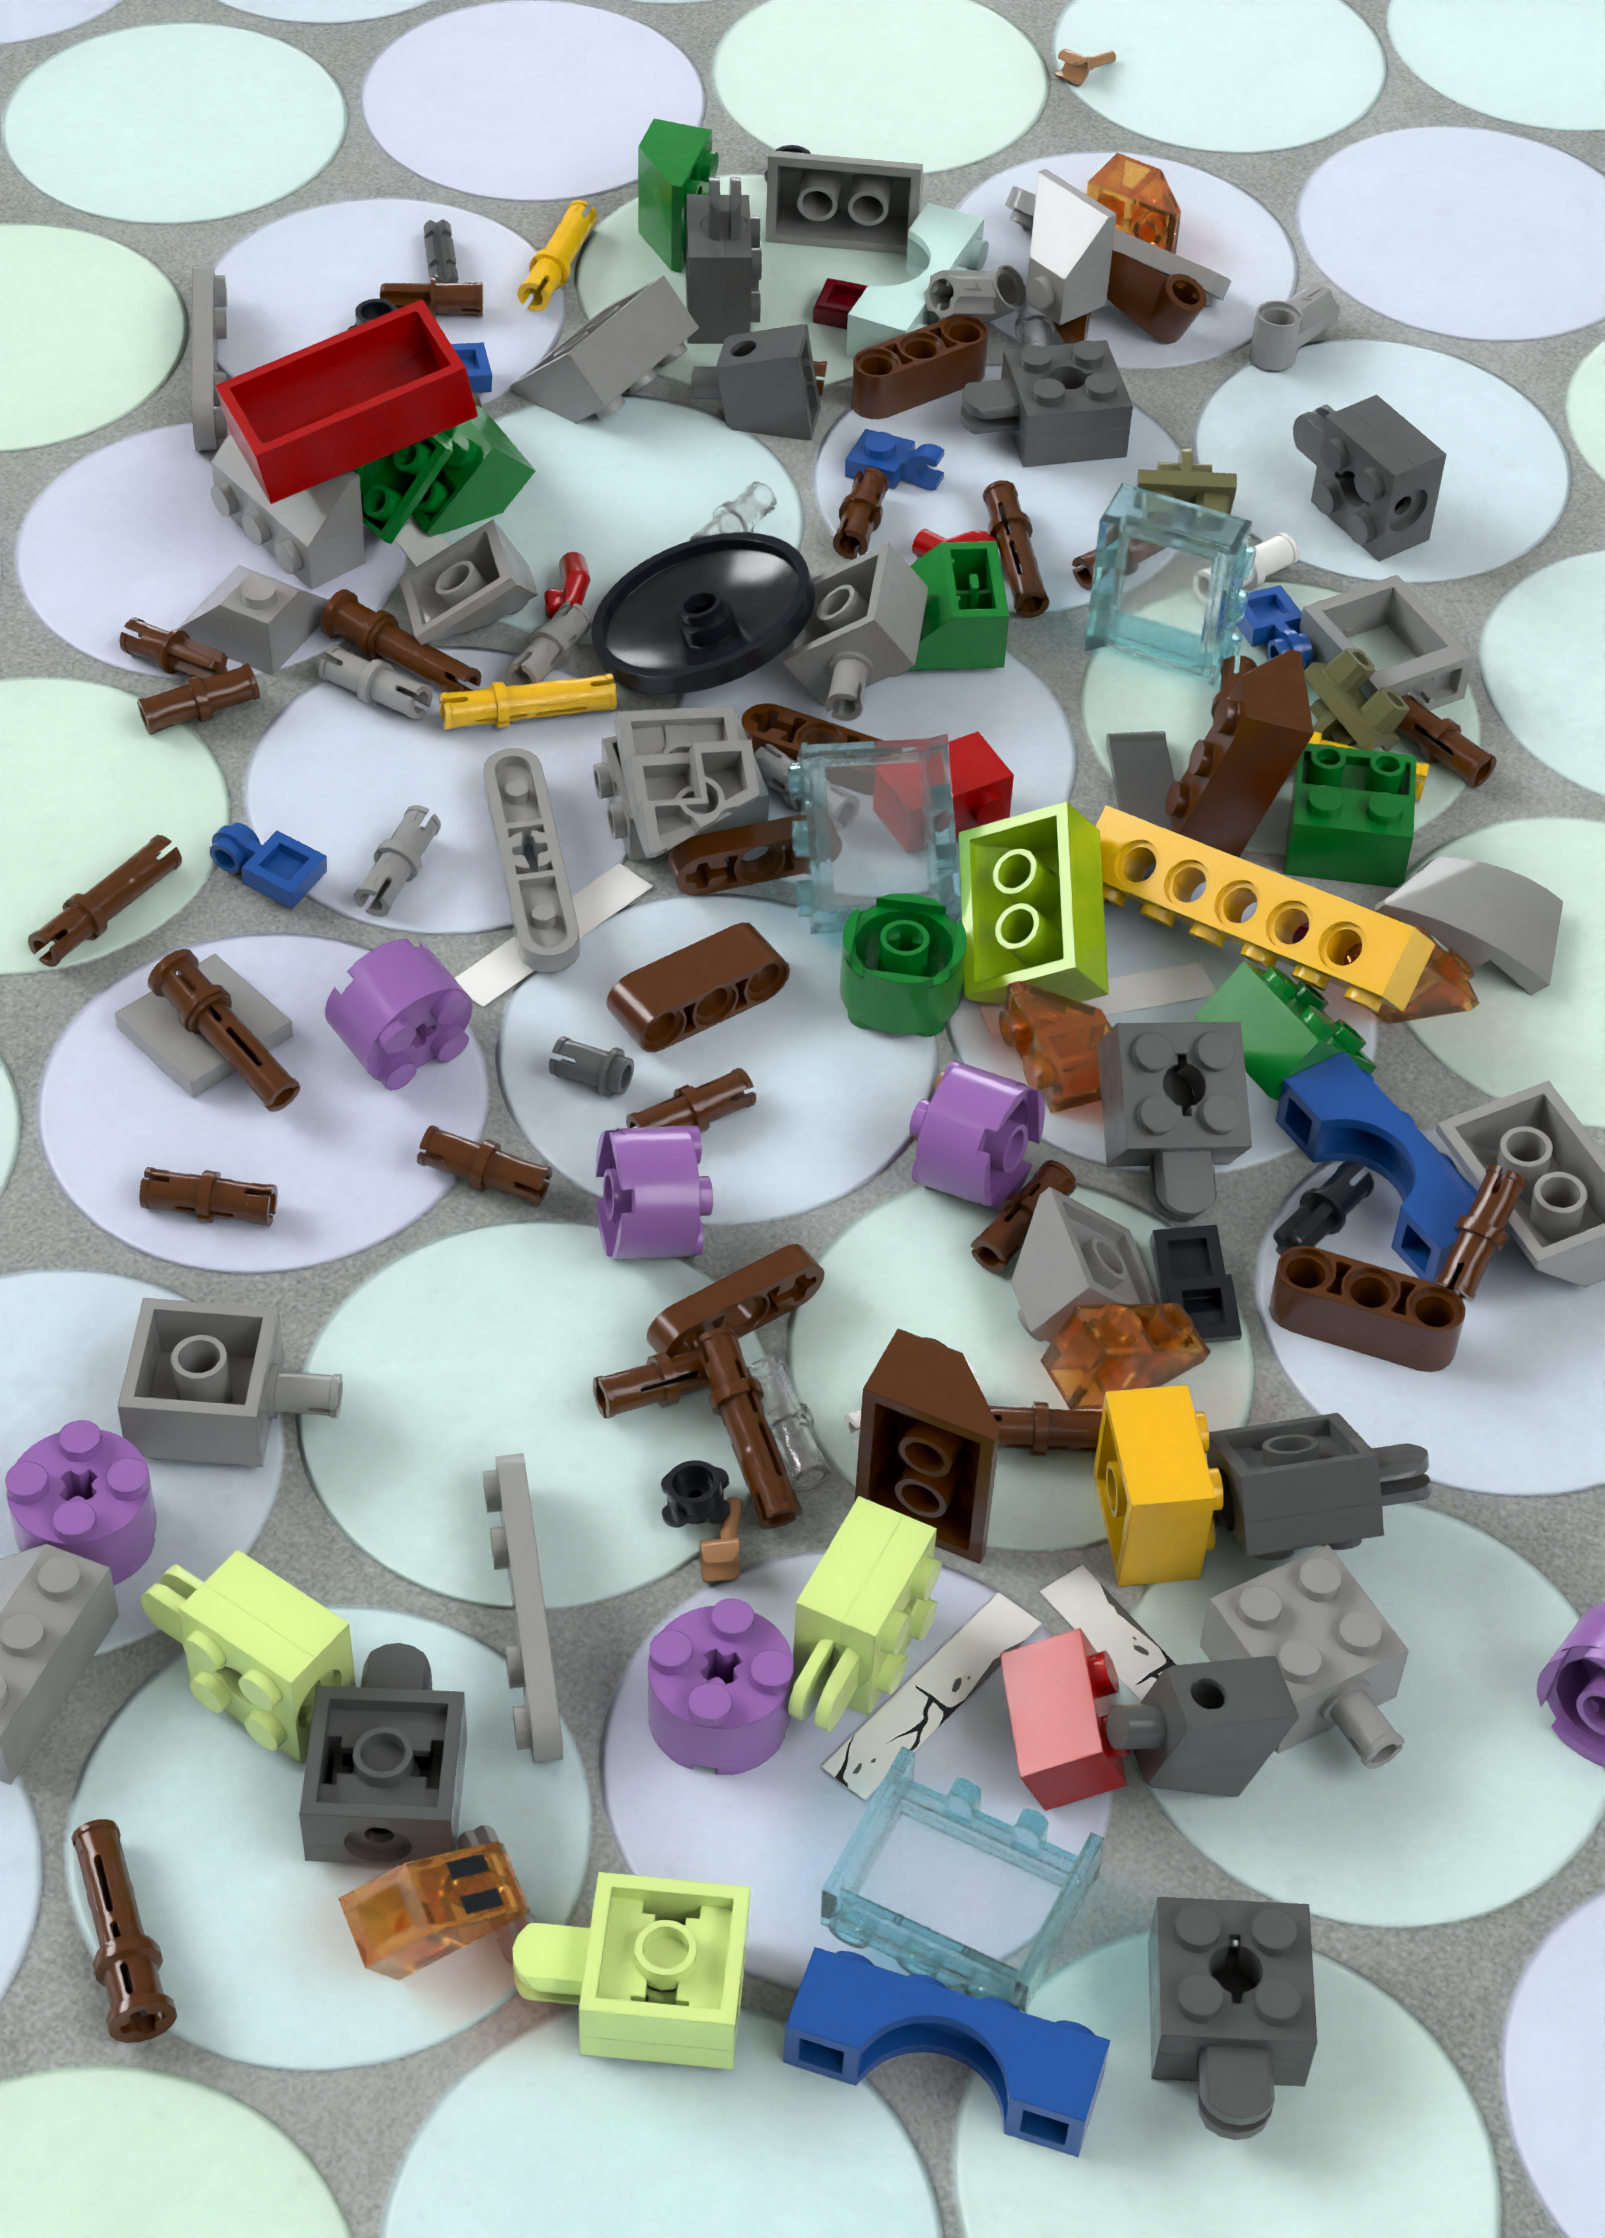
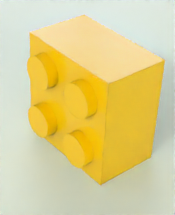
(1156, 1485)

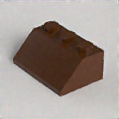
(1244, 756)
(929, 1442)

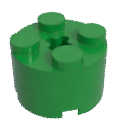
(902, 965)

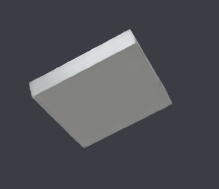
(189, 1057)

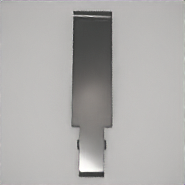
(1141, 777)

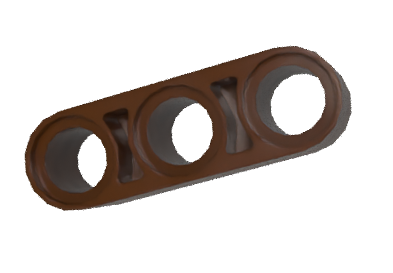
(919, 367)
(697, 987)
(1366, 1308)

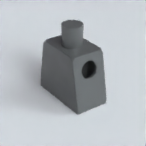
(764, 382)
(1206, 1725)

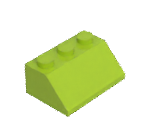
(1034, 905)

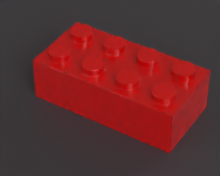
(347, 401)

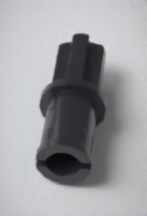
(1324, 1209)

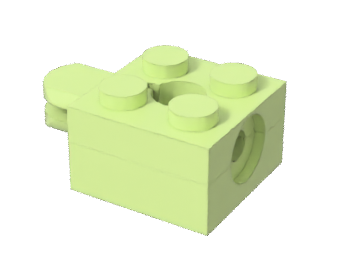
(862, 1613)
(254, 1647)
(642, 1936)

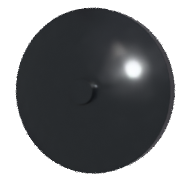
(703, 613)

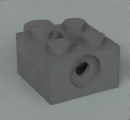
(722, 263)
(1055, 402)
(1372, 474)
(1158, 1119)
(1310, 1484)
(384, 1765)
(1232, 2004)

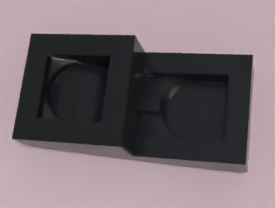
(1193, 1274)

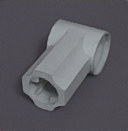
(976, 293)
(1288, 325)

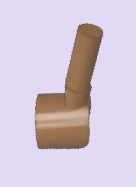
(1078, 66)
(721, 1556)

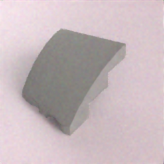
(683, 771)
(1483, 916)

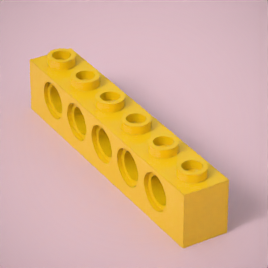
(1390, 953)

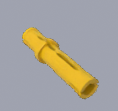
(551, 265)
(518, 702)

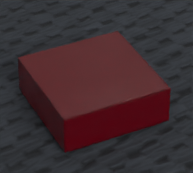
(836, 302)

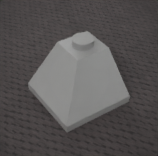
(1068, 251)
(467, 585)
(255, 619)
(1074, 1260)

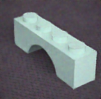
(936, 242)

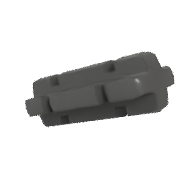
(440, 251)

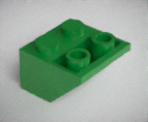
(671, 164)
(475, 480)
(398, 482)
(964, 607)
(1351, 815)
(1281, 1025)

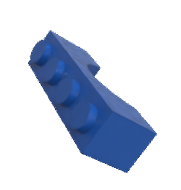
(1343, 1116)
(863, 2015)

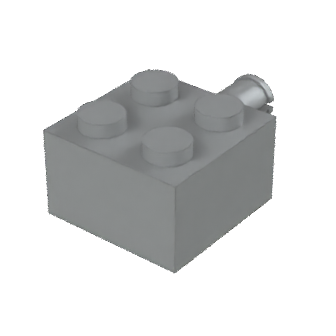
(859, 630)
(211, 1382)
(1329, 1646)

